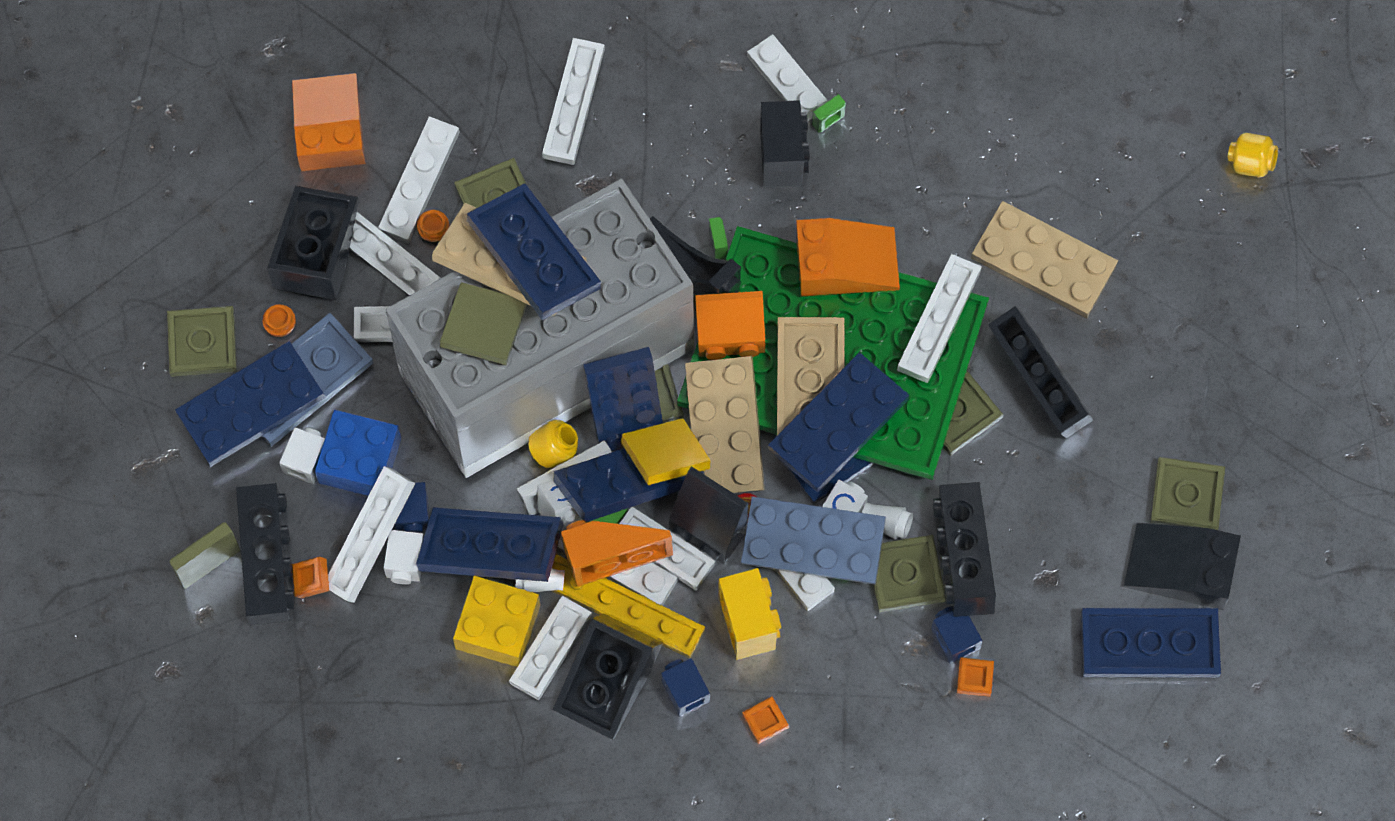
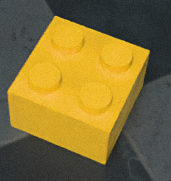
(748, 613)
(496, 621)

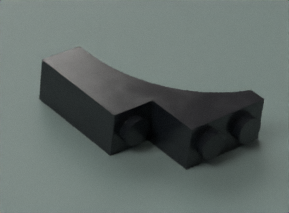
(705, 272)

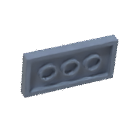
(333, 362)
(813, 540)

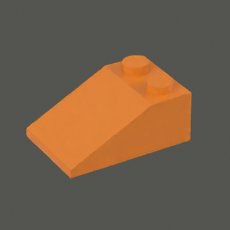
(328, 122)
(845, 257)
(606, 548)

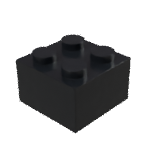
(783, 143)

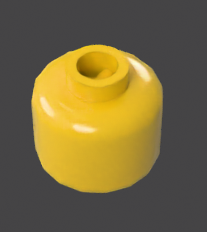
(1253, 154)
(553, 443)

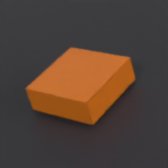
(310, 577)
(975, 677)
(765, 720)

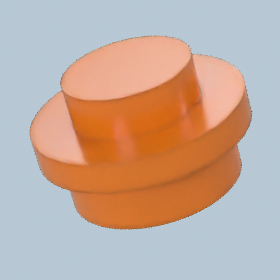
(432, 225)
(279, 320)

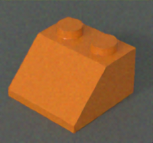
(730, 324)

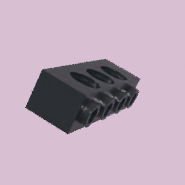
(1040, 372)
(252, 504)
(972, 595)

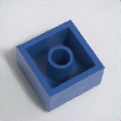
(356, 452)

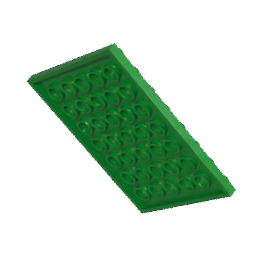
(875, 326)

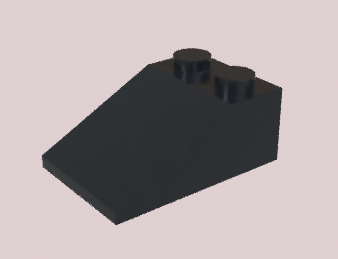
(313, 243)
(709, 516)
(1183, 563)
(607, 675)

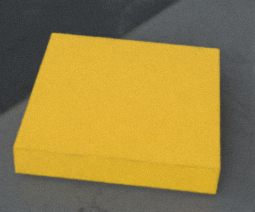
(665, 451)

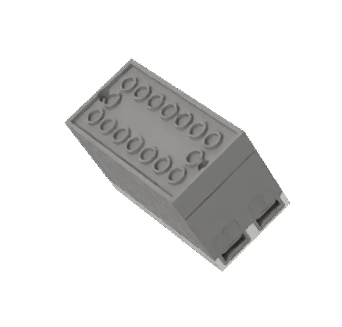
(494, 407)

